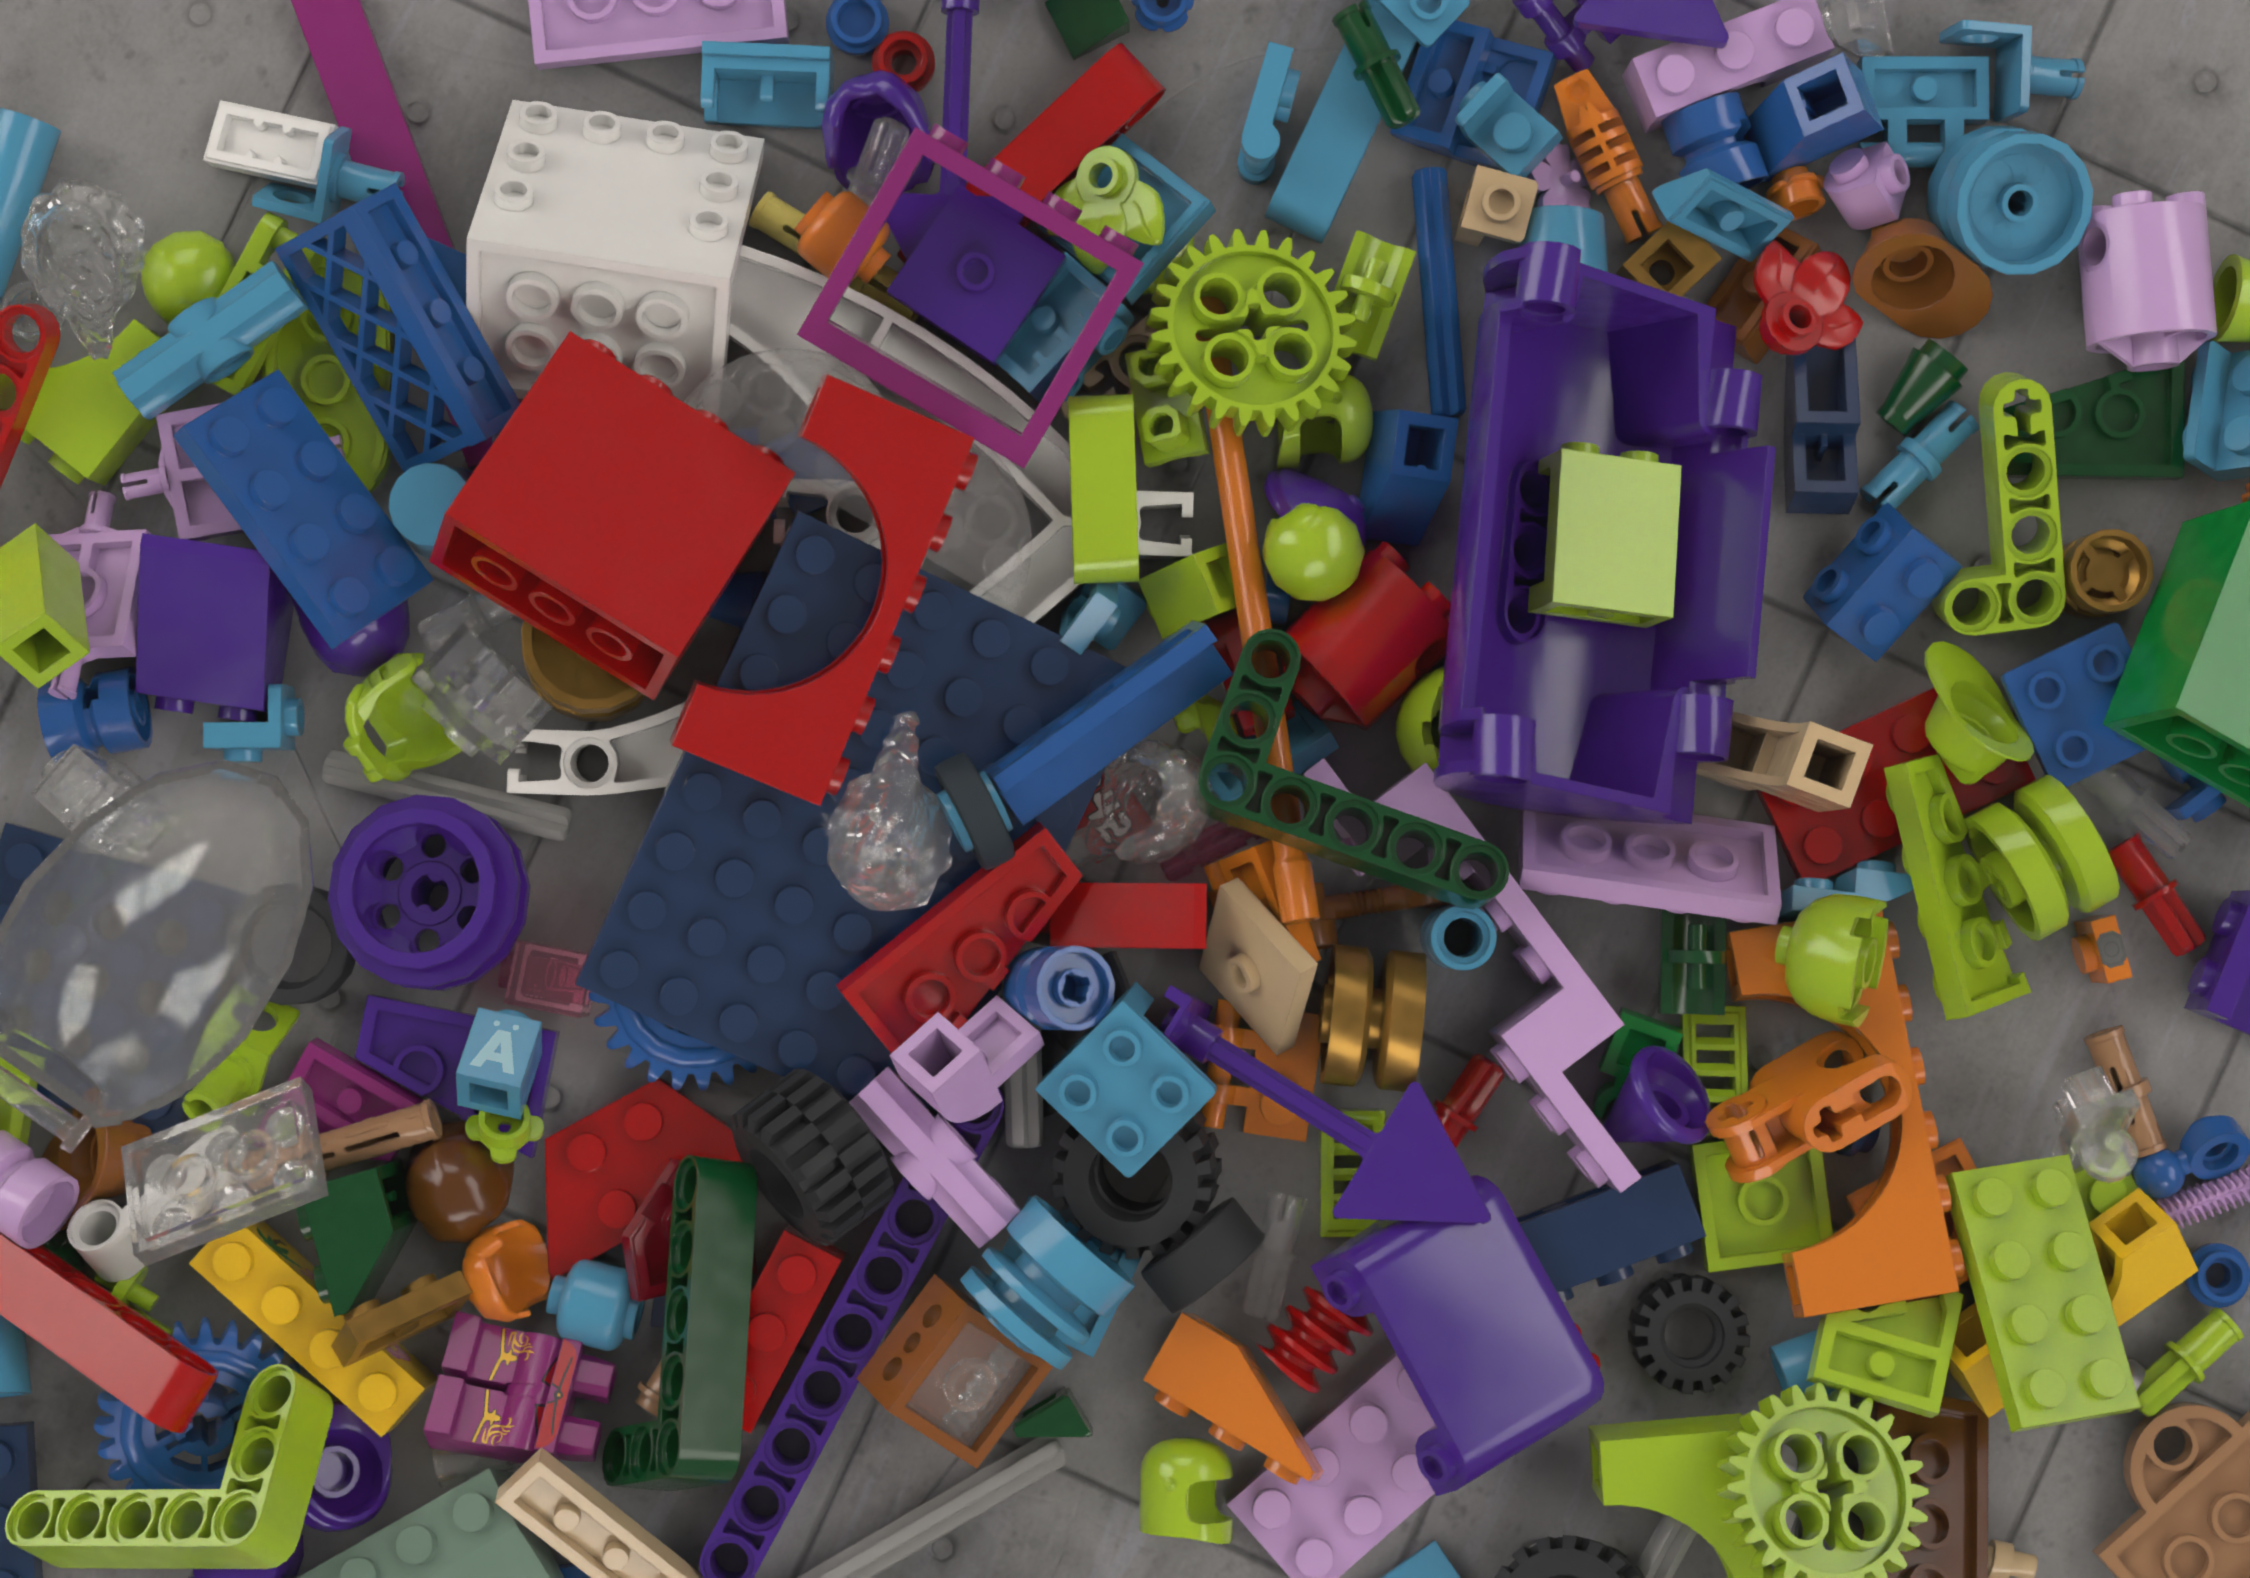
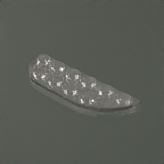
(765, 403)

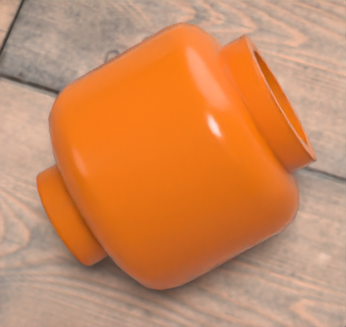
(829, 229)

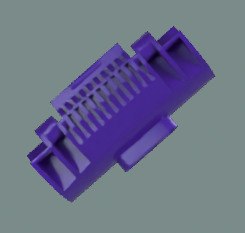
(1578, 708)

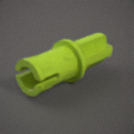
(2187, 1360)

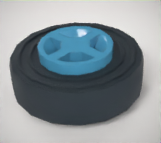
(974, 811)

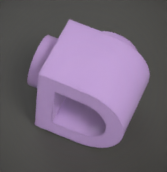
(1868, 185)

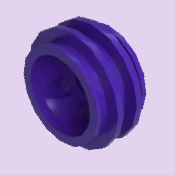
(492, 906)

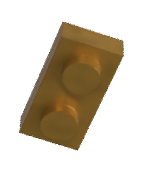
(420, 1307)

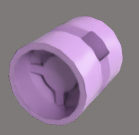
(33, 1194)

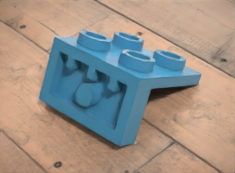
(1126, 1085)

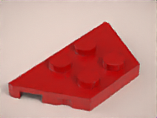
(610, 1162)

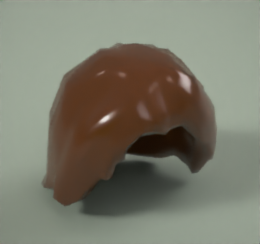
(456, 1185)

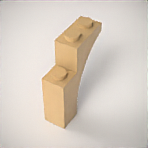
(1792, 762)

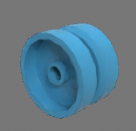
(2010, 198)

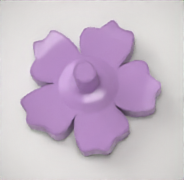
(1560, 180)

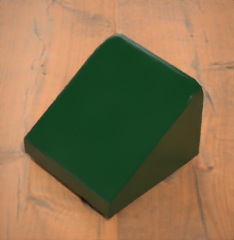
(1088, 23)
(1054, 1417)

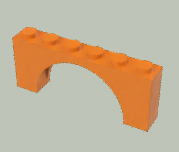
(1900, 1237)

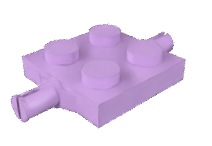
(195, 504)
(109, 587)

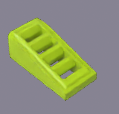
(1737, 1045)
(1337, 1227)

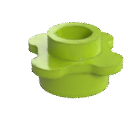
(504, 1145)

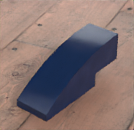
(1821, 430)

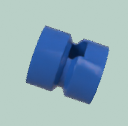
(1713, 138)
(101, 715)
(1060, 987)

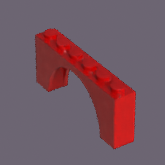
(799, 730)

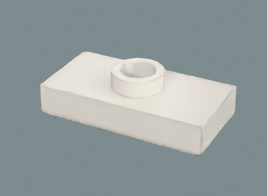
(267, 144)

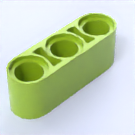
(1103, 488)

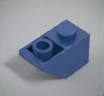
(1813, 115)
(1406, 473)

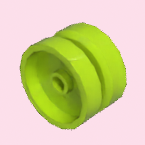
(2042, 857)

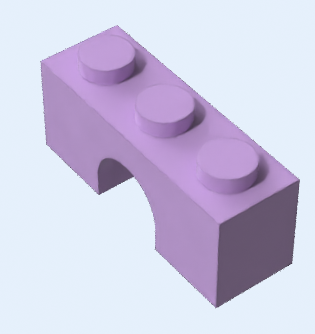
(1760, 49)

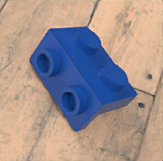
(1880, 582)

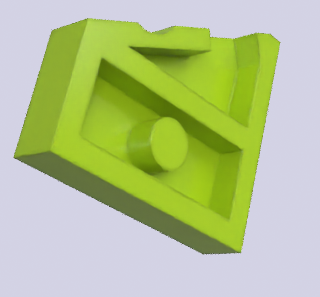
(1889, 1352)

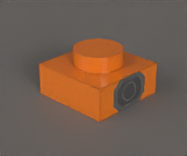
(2100, 949)

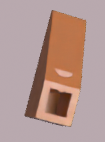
(1223, 1382)

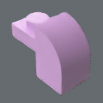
(965, 1066)

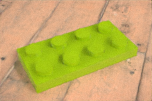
(2041, 1293)

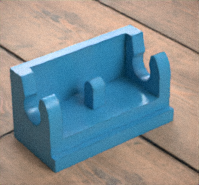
(765, 84)

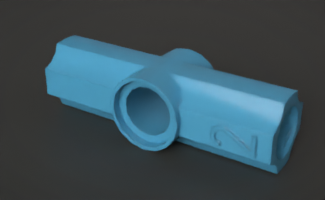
(210, 340)

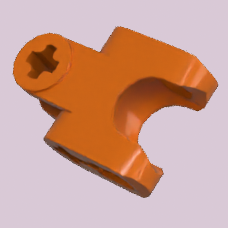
(1804, 1106)

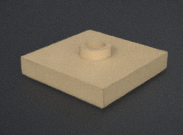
(1257, 966)

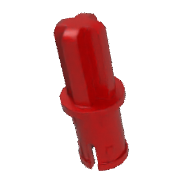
(2156, 896)
(1469, 1097)

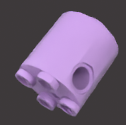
(2147, 279)

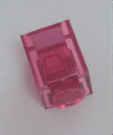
(544, 978)

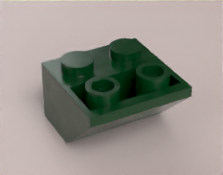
(357, 1233)

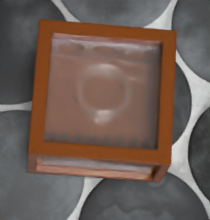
(952, 1373)

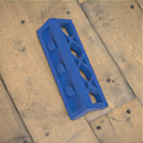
(1109, 721)

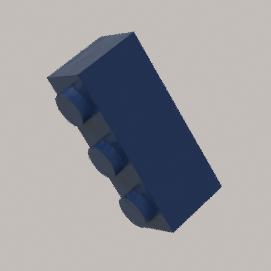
(1608, 1231)

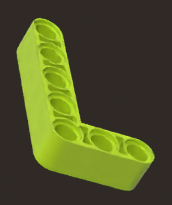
(242, 1525)

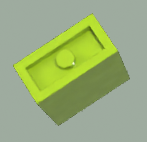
(1609, 537)

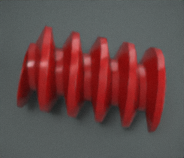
(1312, 1339)

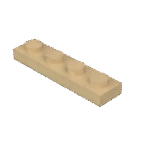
(585, 1524)

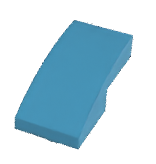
(1868, 879)

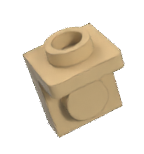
(1496, 207)

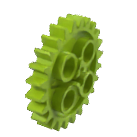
(1263, 385)
(1767, 1488)

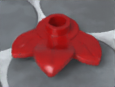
(1809, 295)

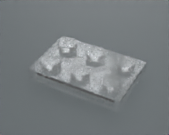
(223, 1171)

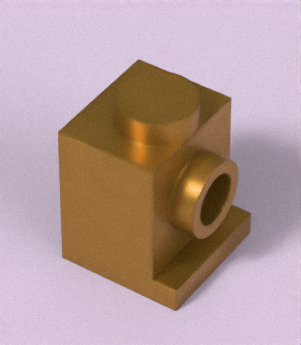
(1678, 250)

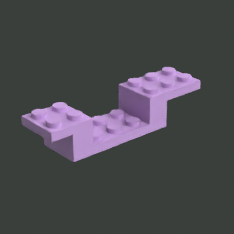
(1550, 1027)

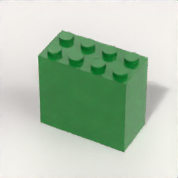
(2191, 660)

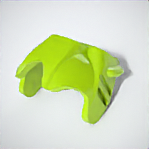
(395, 711)

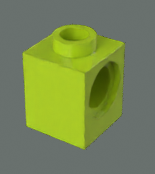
(1190, 590)

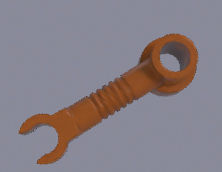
(1361, 903)

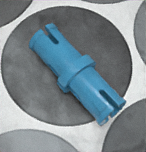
(1920, 457)

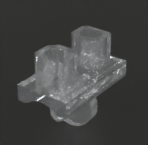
(2095, 1125)

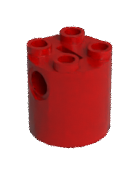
(1369, 642)

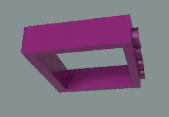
(914, 386)

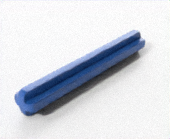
(1439, 292)

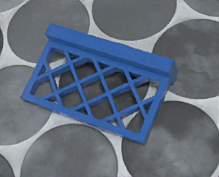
(425, 316)

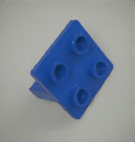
(2065, 700)

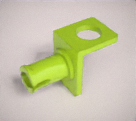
(244, 1068)

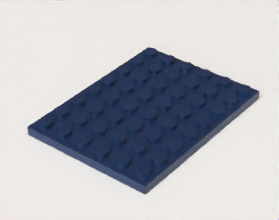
(730, 895)

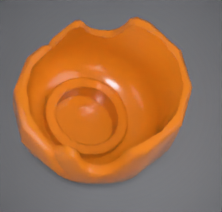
(507, 1270)

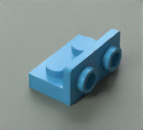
(1054, 327)
(2219, 414)

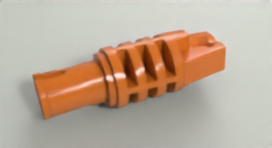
(1605, 152)

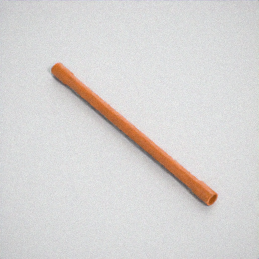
(1291, 866)

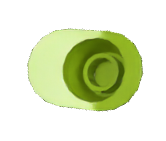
(1970, 717)

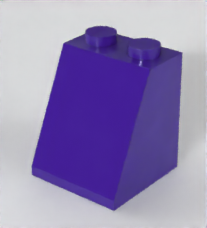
(209, 627)

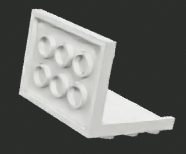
(610, 236)

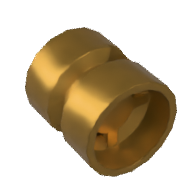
(2105, 573)

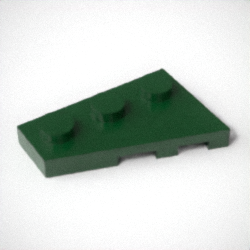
(2116, 428)

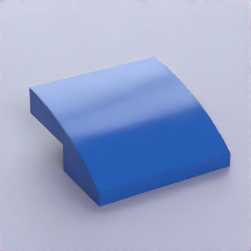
(1451, 68)

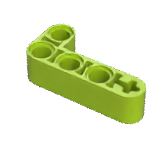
(2005, 506)

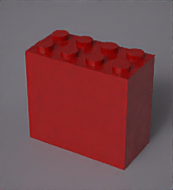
(610, 514)

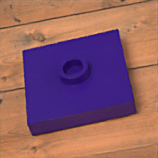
(976, 275)

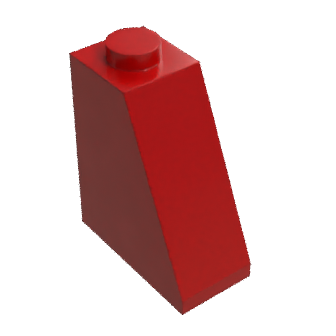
(1131, 916)

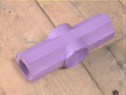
(934, 1157)

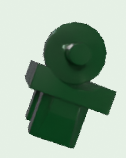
(1691, 964)

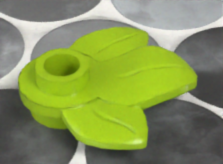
(1122, 205)

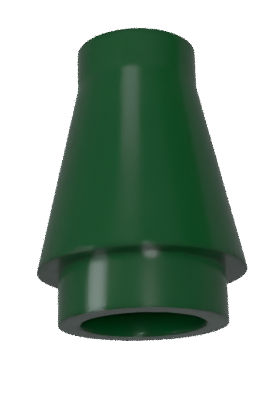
(1922, 386)

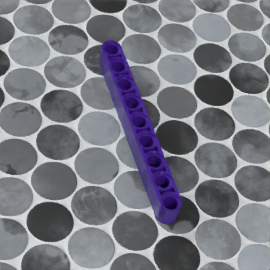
(831, 1354)

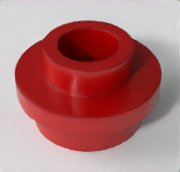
(909, 44)

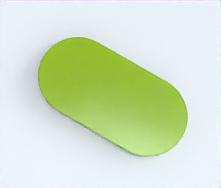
(325, 388)

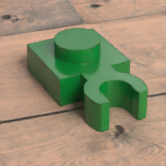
(1624, 1044)

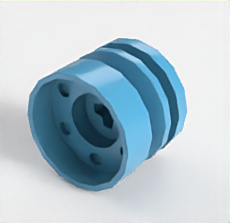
(1046, 1283)

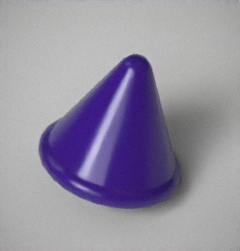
(1659, 1101)

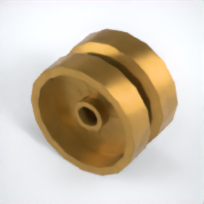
(573, 682)
(1379, 1018)

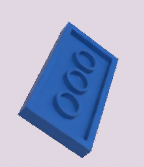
(303, 508)

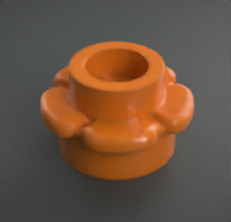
(1797, 191)

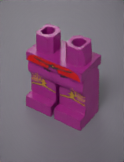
(515, 1393)

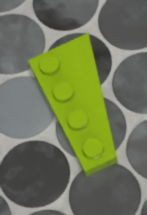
(1948, 888)

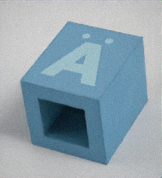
(499, 1062)

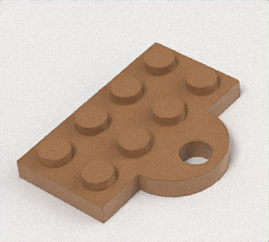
(2190, 1508)

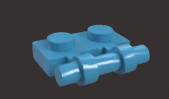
(1926, 92)

